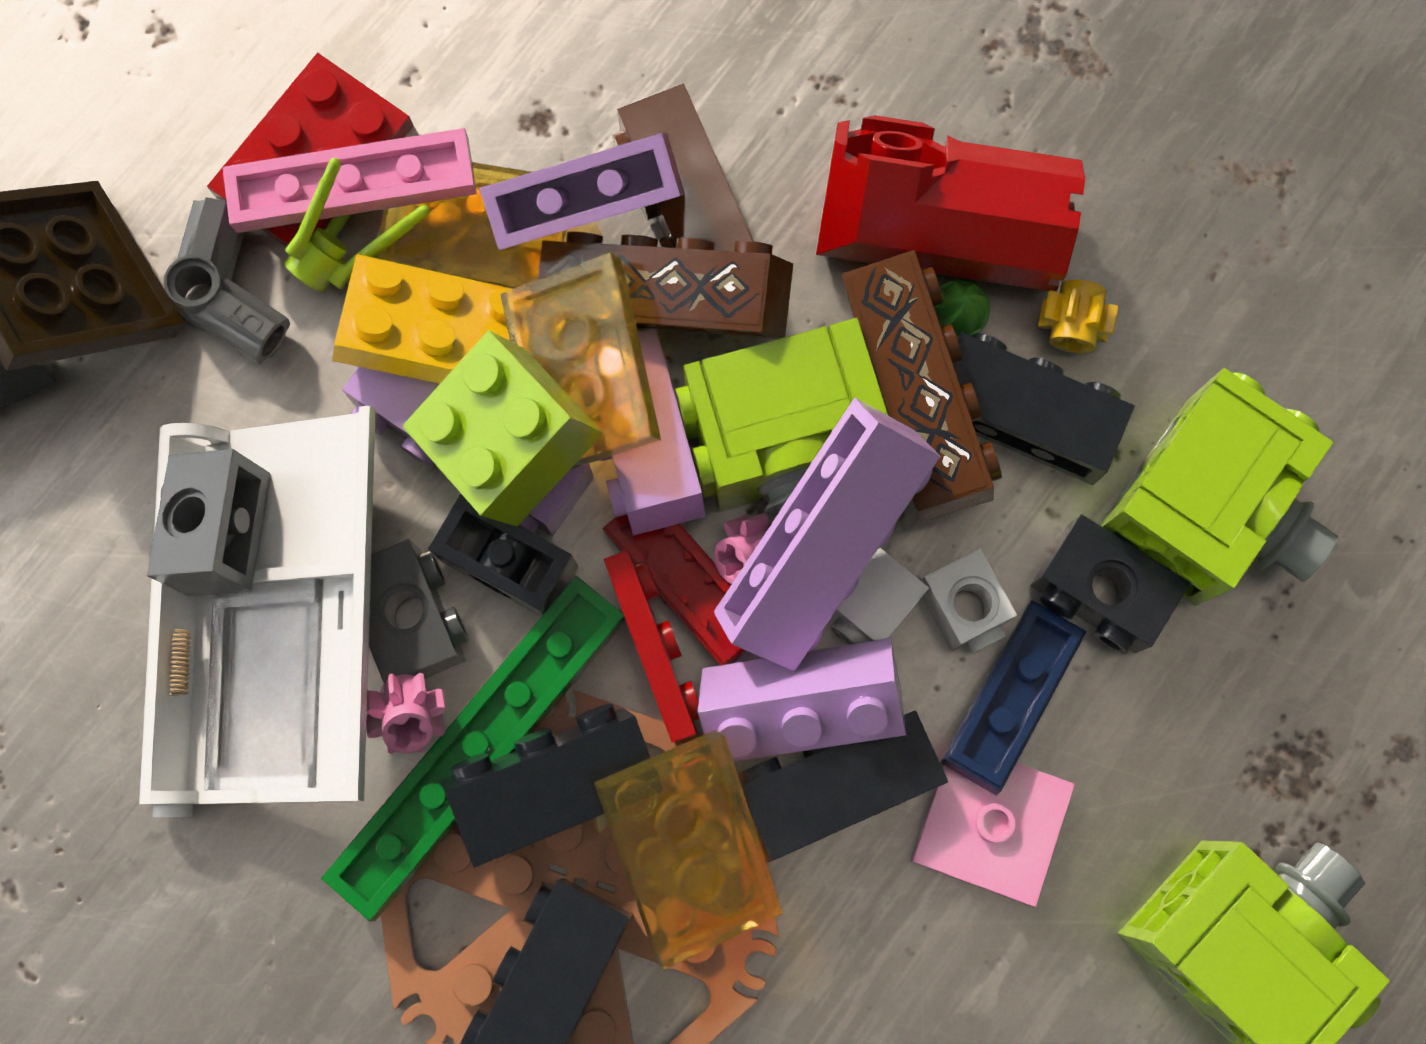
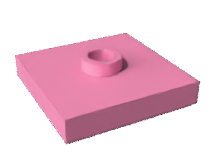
(995, 839)

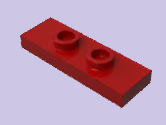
(684, 580)

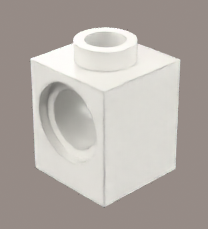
(973, 575)
(879, 601)

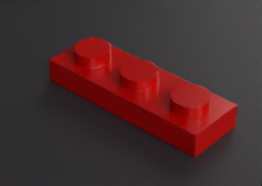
(654, 644)

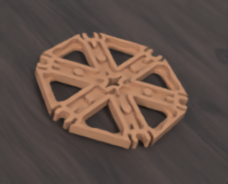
(512, 881)

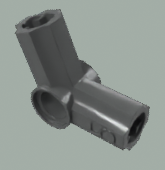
(227, 311)

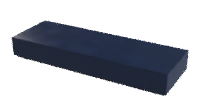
(1013, 697)

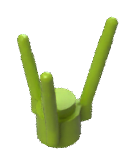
(319, 257)

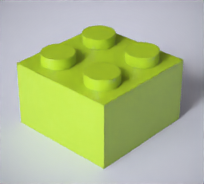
(502, 429)

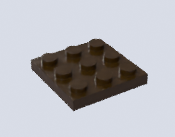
(73, 278)

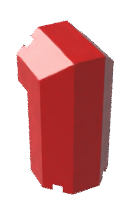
(957, 204)

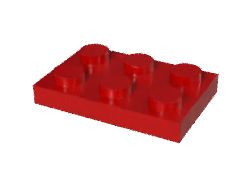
(316, 114)

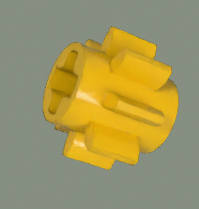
(1078, 316)

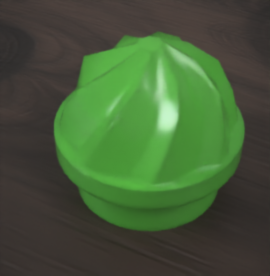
(963, 307)

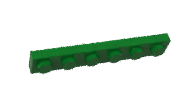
(500, 713)

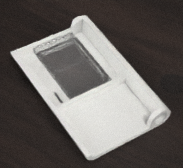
(275, 668)

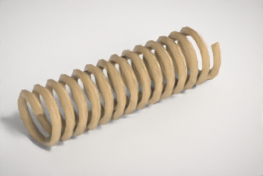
(184, 663)

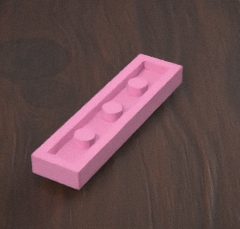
(369, 180)

